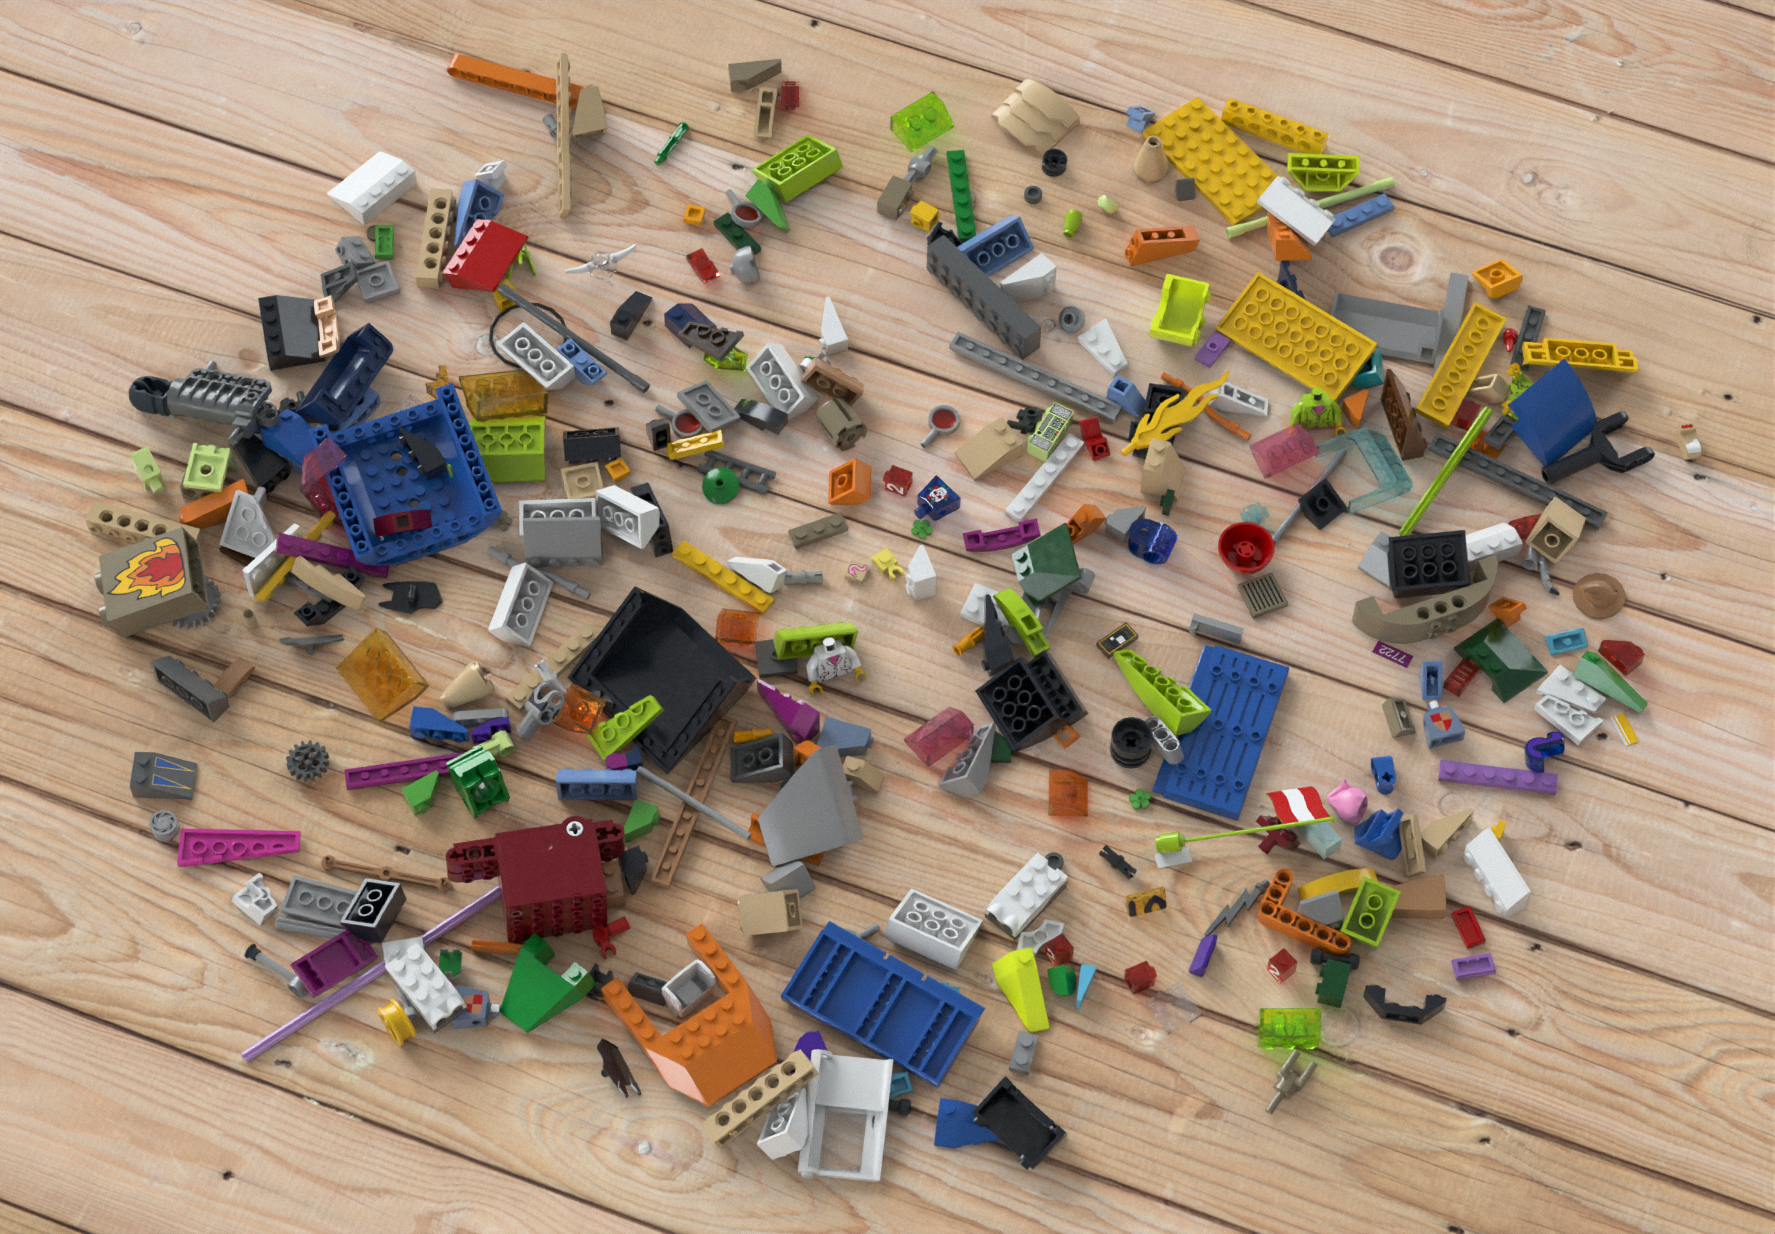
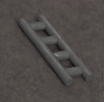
(747, 468)

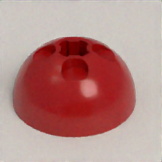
(1246, 547)

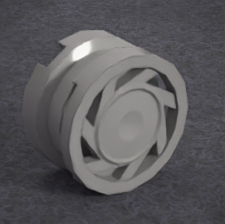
(164, 826)

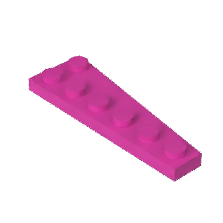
(225, 845)

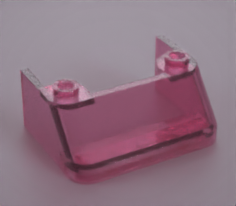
(314, 468)

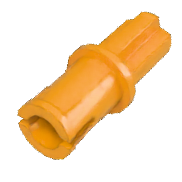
(968, 641)
(752, 735)

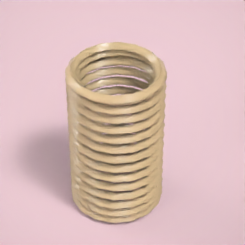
(249, 618)

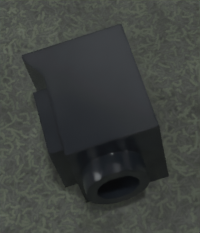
(601, 978)

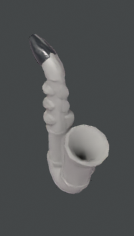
(1531, 562)

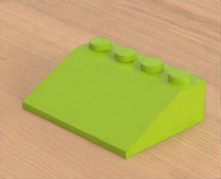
(799, 167)

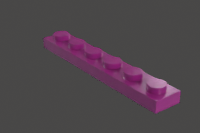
(325, 554)
(397, 771)

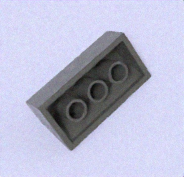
(190, 687)

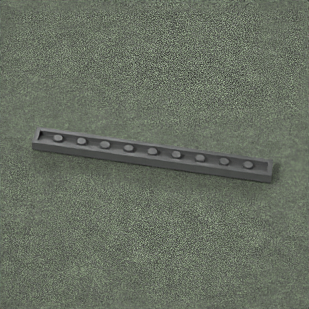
(1516, 480)

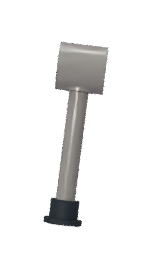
(295, 985)

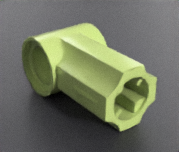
(499, 744)

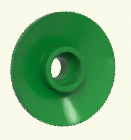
(723, 493)

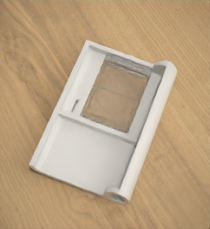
(840, 1116)

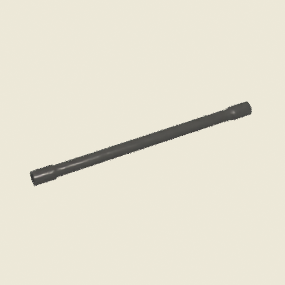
(634, 380)

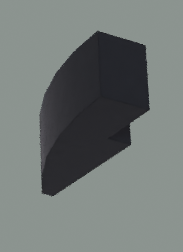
(762, 415)

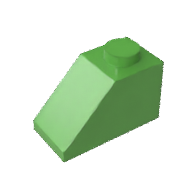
(422, 793)
(641, 820)

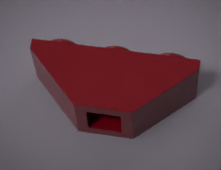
(402, 522)

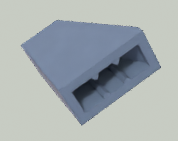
(848, 737)

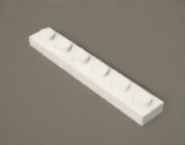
(1044, 478)

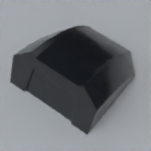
(1159, 393)

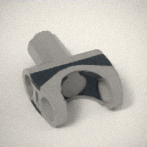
(539, 710)

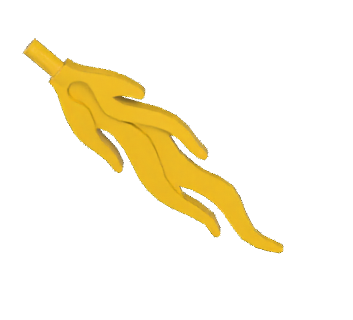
(1173, 416)

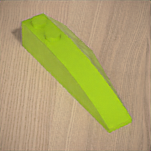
(1164, 698)

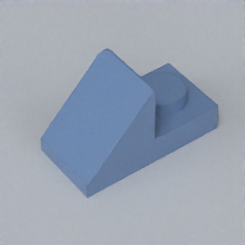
(1139, 117)

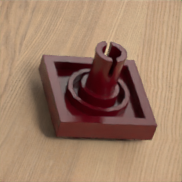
(1284, 837)

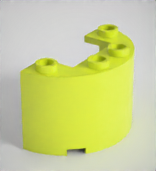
(1180, 311)

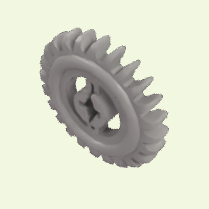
(214, 600)

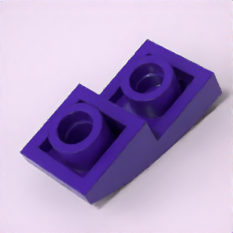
(485, 731)

